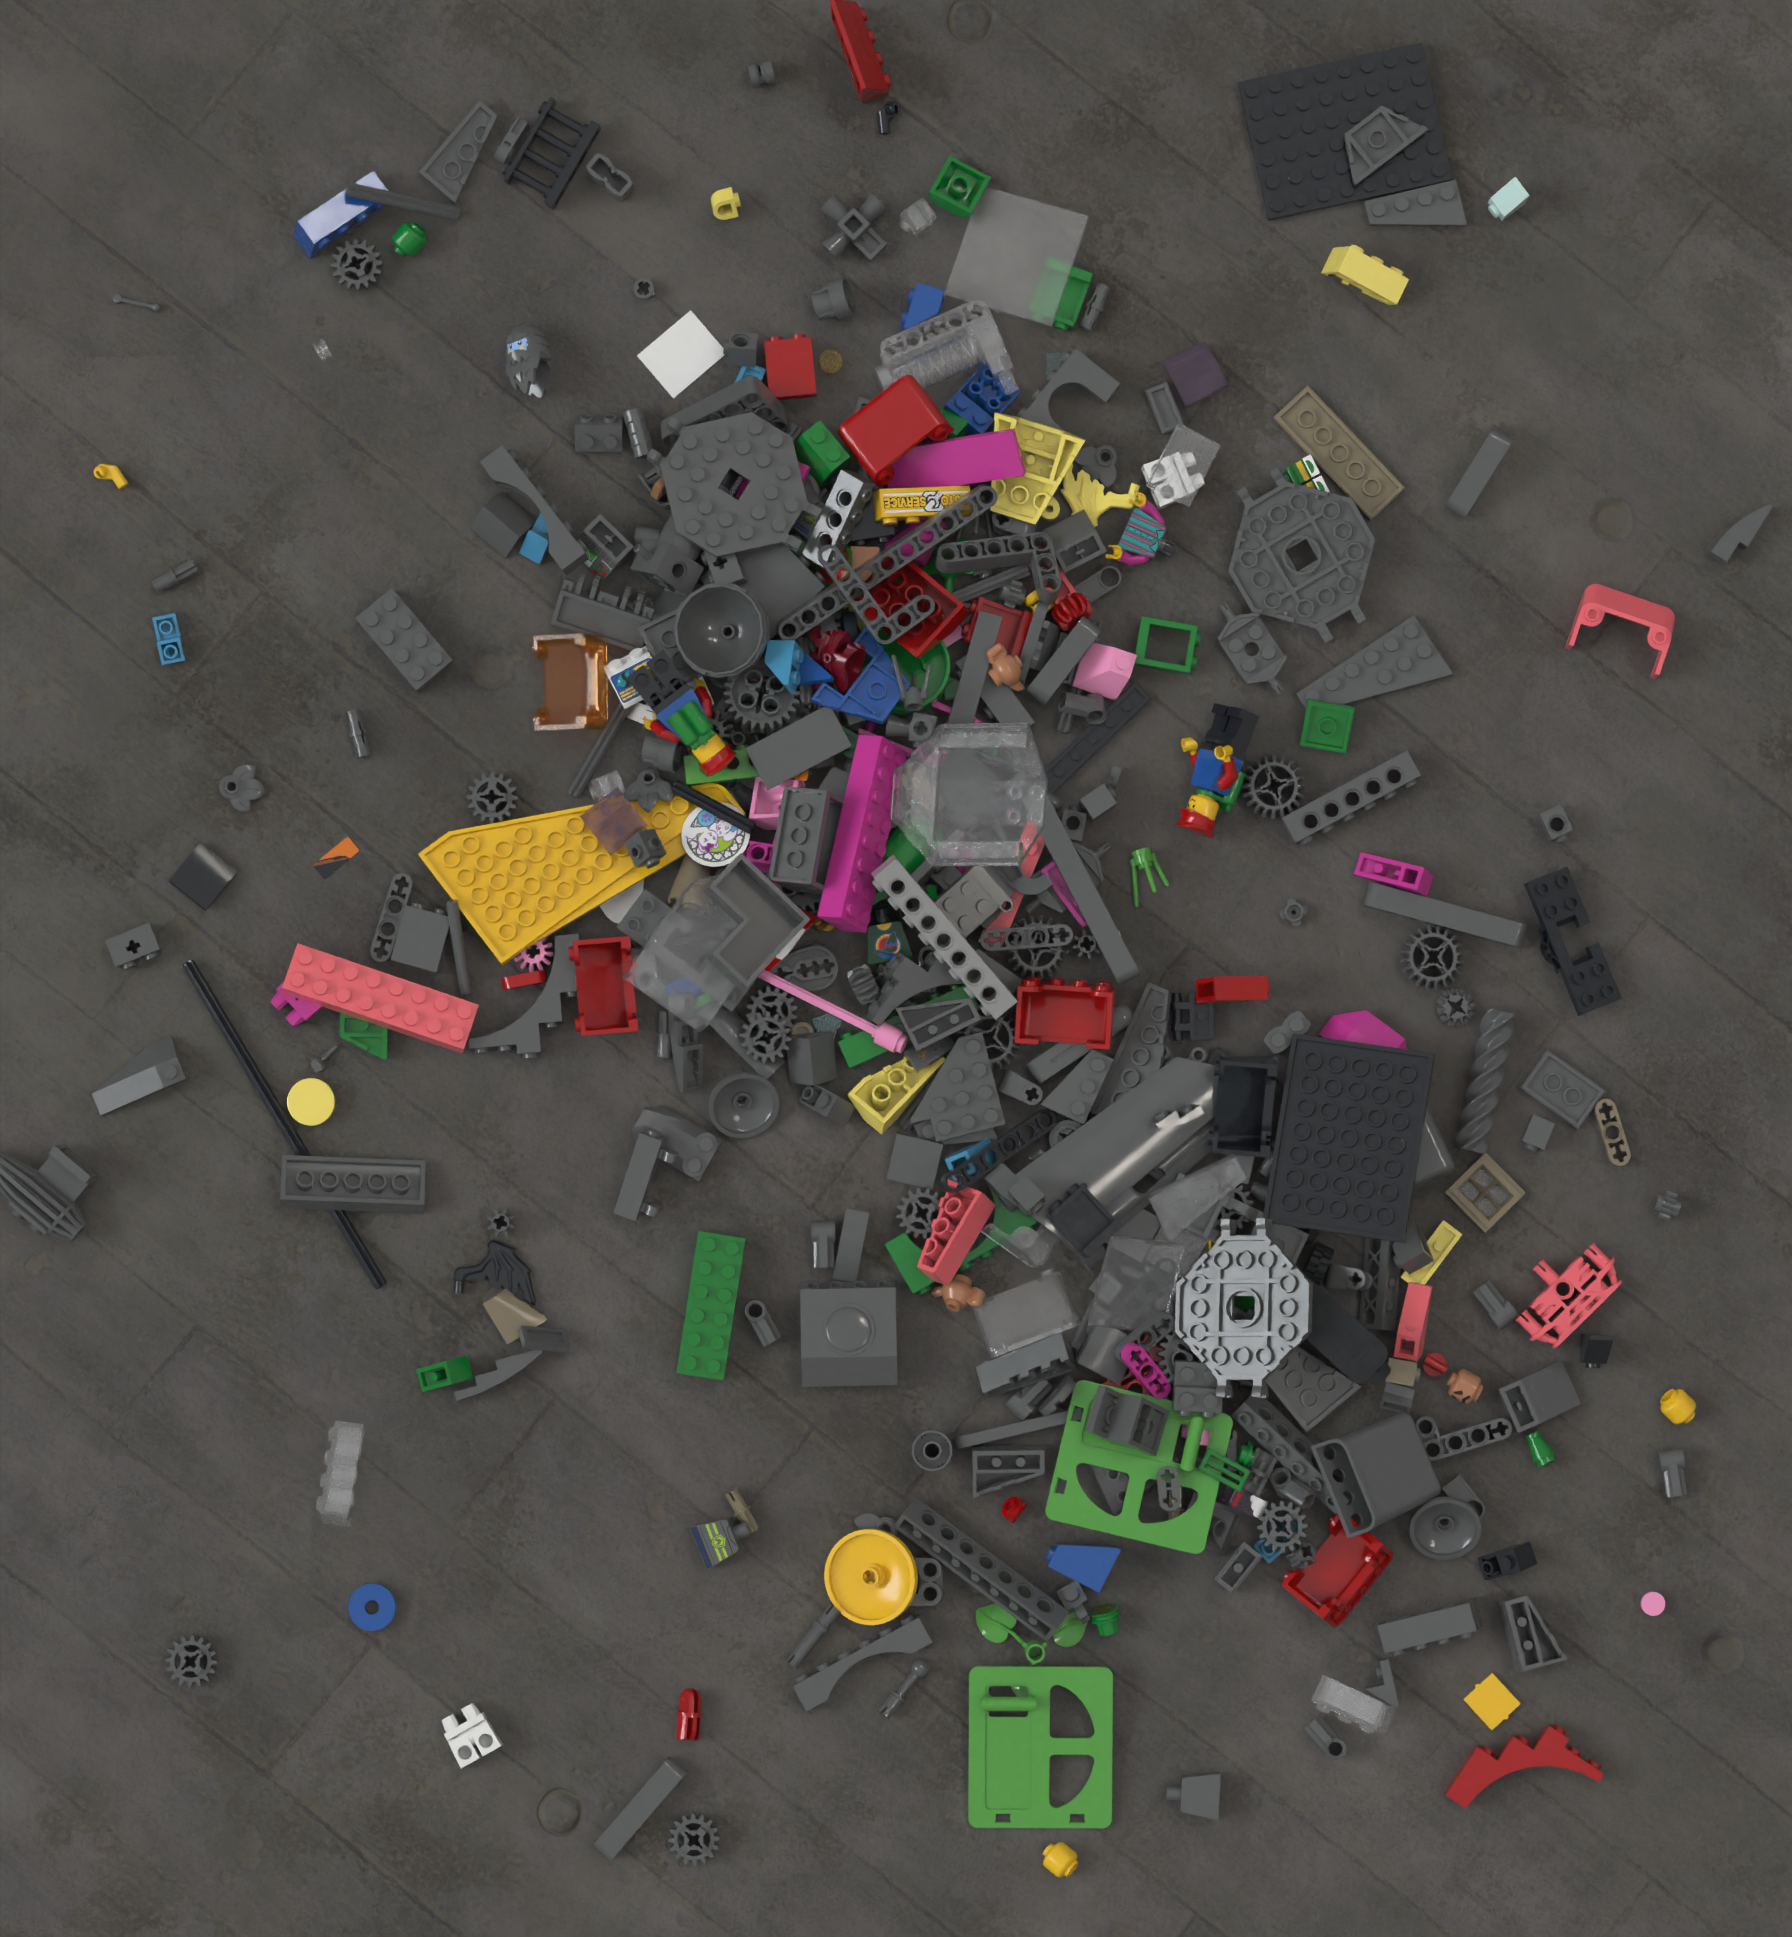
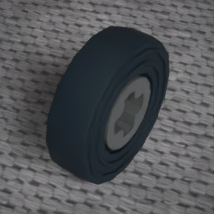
(849, 624)

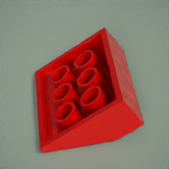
(858, 50)
(904, 586)

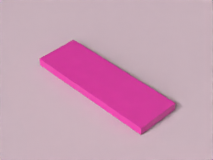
(960, 461)

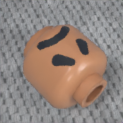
(1464, 1386)

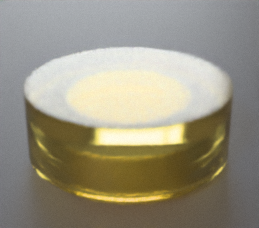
(830, 361)

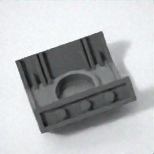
(848, 1333)

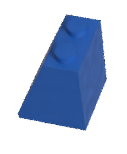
(1083, 1562)

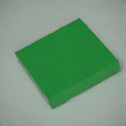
(1327, 726)

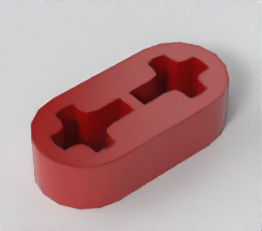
(523, 980)

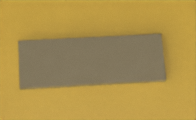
(1339, 453)

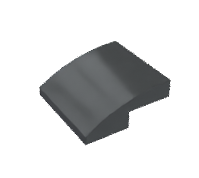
(1099, 1353)

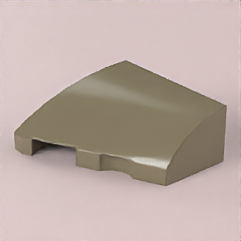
(511, 1313)

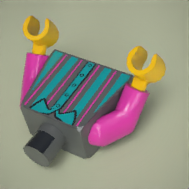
(1142, 535)

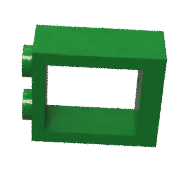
(1194, 640)

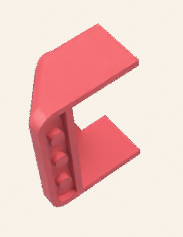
(1602, 599)

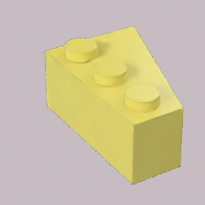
(1366, 273)

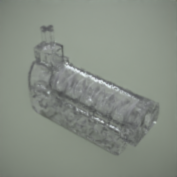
(948, 352)

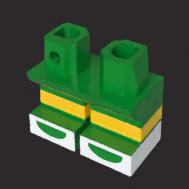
(1303, 472)

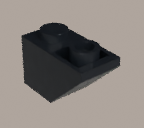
(1507, 1561)

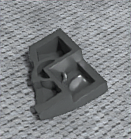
(1045, 646)

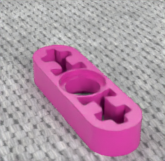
(1154, 1374)

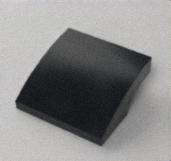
(203, 876)

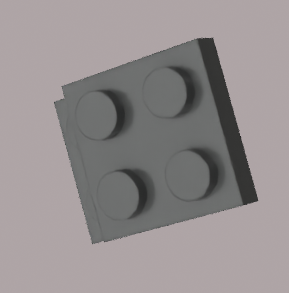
(1127, 1420)

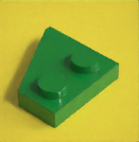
(365, 1035)

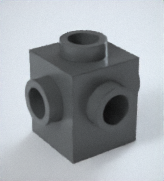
(645, 848)

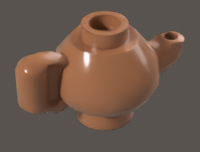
(1005, 668)
(959, 1293)

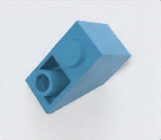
(784, 661)
(959, 1156)

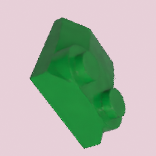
(958, 188)

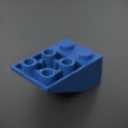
(979, 401)

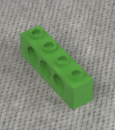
(696, 775)

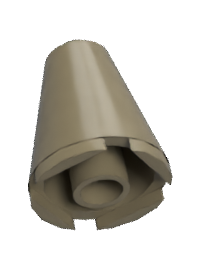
(688, 873)

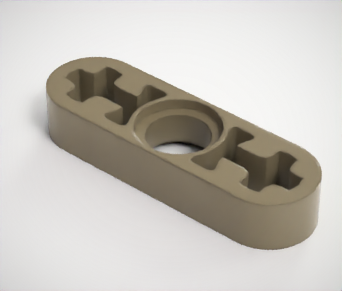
(1611, 1151)

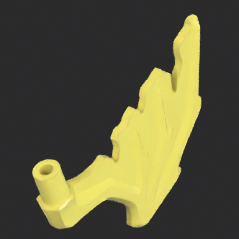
(1090, 495)

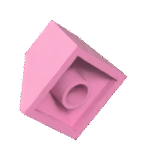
(1104, 670)

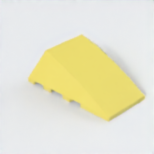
(1046, 459)

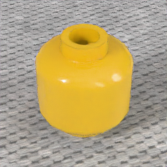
(1678, 1406)
(1060, 1859)

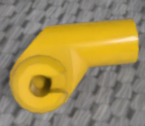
(110, 472)

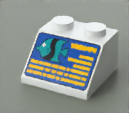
(621, 668)

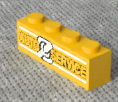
(916, 503)

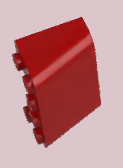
(1065, 1012)

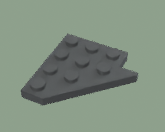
(962, 1093)

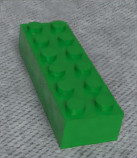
(711, 1305)

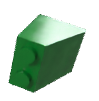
(822, 453)

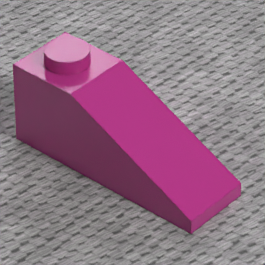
(1394, 874)

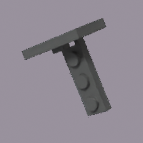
(944, 879)

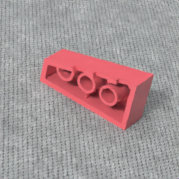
(954, 1232)

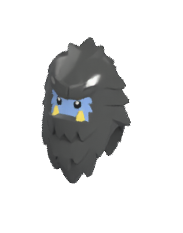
(528, 360)

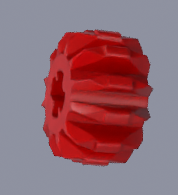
(1071, 610)

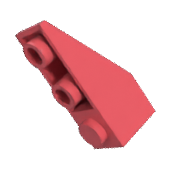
(1413, 1322)

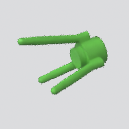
(1143, 860)

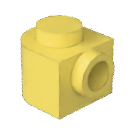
(725, 204)

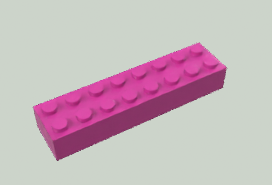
(861, 835)

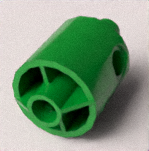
(904, 851)

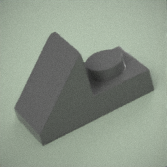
(1385, 1690)

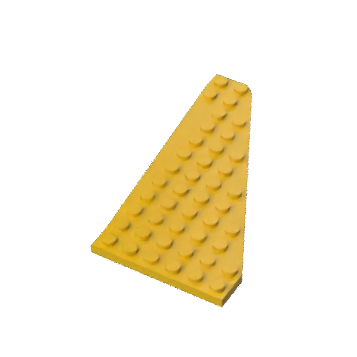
(546, 869)

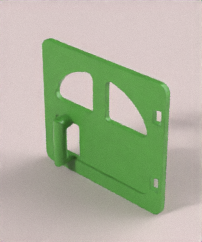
(1182, 1533)
(1014, 1752)

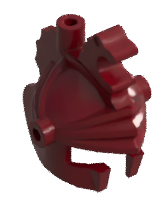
(838, 656)

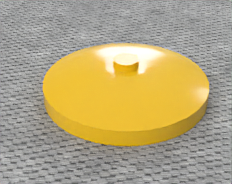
(871, 1576)

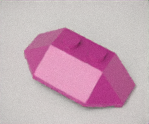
(1362, 1028)

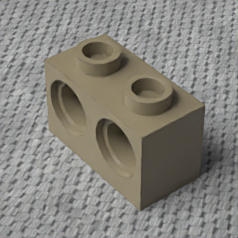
(1402, 1372)

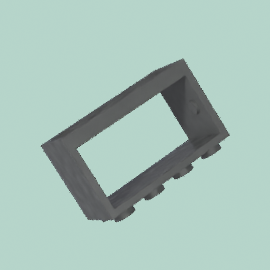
(804, 839)

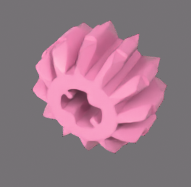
(538, 958)

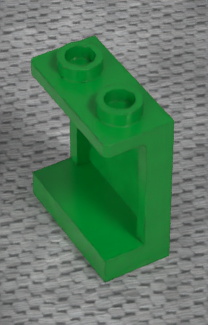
(1072, 299)

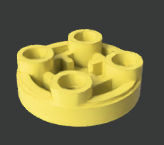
(311, 1102)

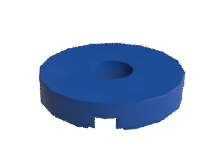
(358, 1610)

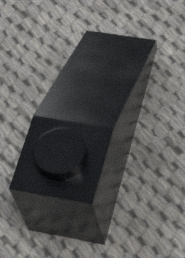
(1595, 1349)

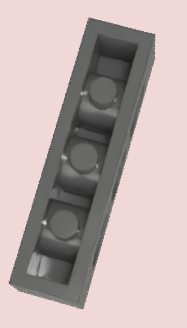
(836, 505)

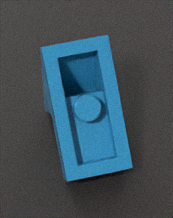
(536, 541)

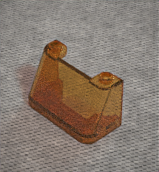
(572, 682)

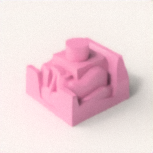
(767, 804)

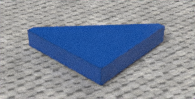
(812, 672)

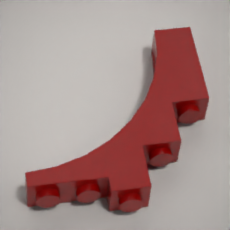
(1548, 1750)

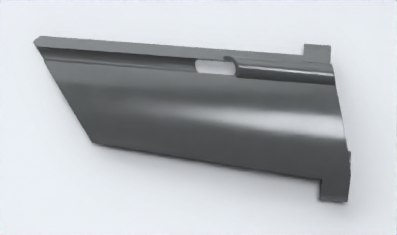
(1123, 1147)

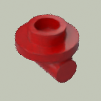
(1434, 1364)
(1013, 1508)

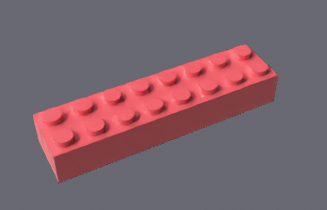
(379, 998)

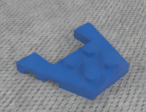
(874, 691)

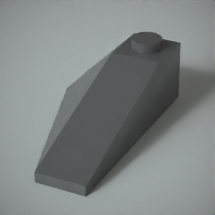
(147, 1073)

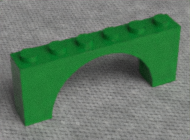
(907, 1254)

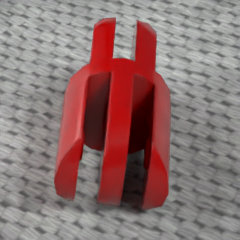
(689, 1716)

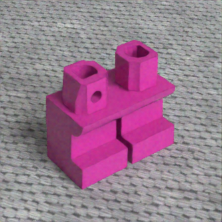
(302, 1009)

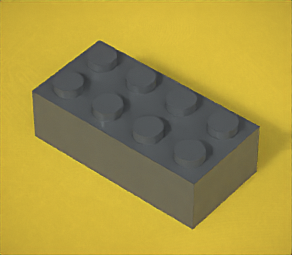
(405, 640)

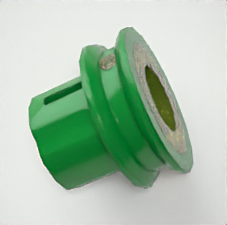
(1106, 1619)

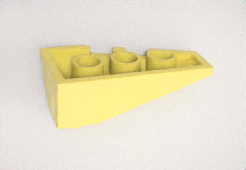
(889, 1092)

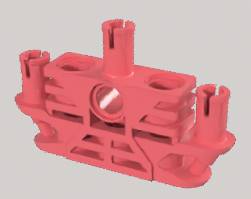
(1580, 1306)

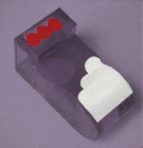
(1244, 1502)

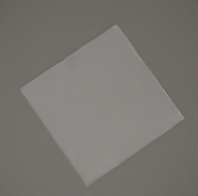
(1017, 256)

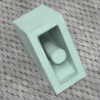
(1508, 199)

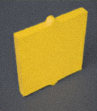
(1491, 1701)

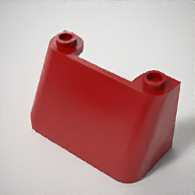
(892, 427)
(603, 996)
(1341, 1573)

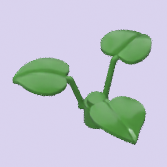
(997, 1623)

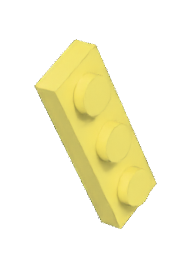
(1440, 1245)

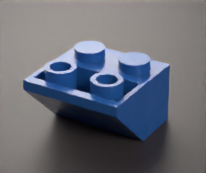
(924, 304)

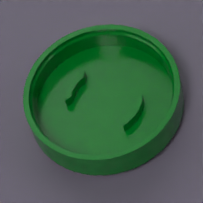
(909, 664)

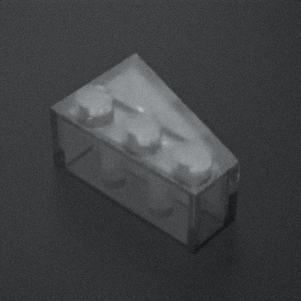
(1353, 1705)

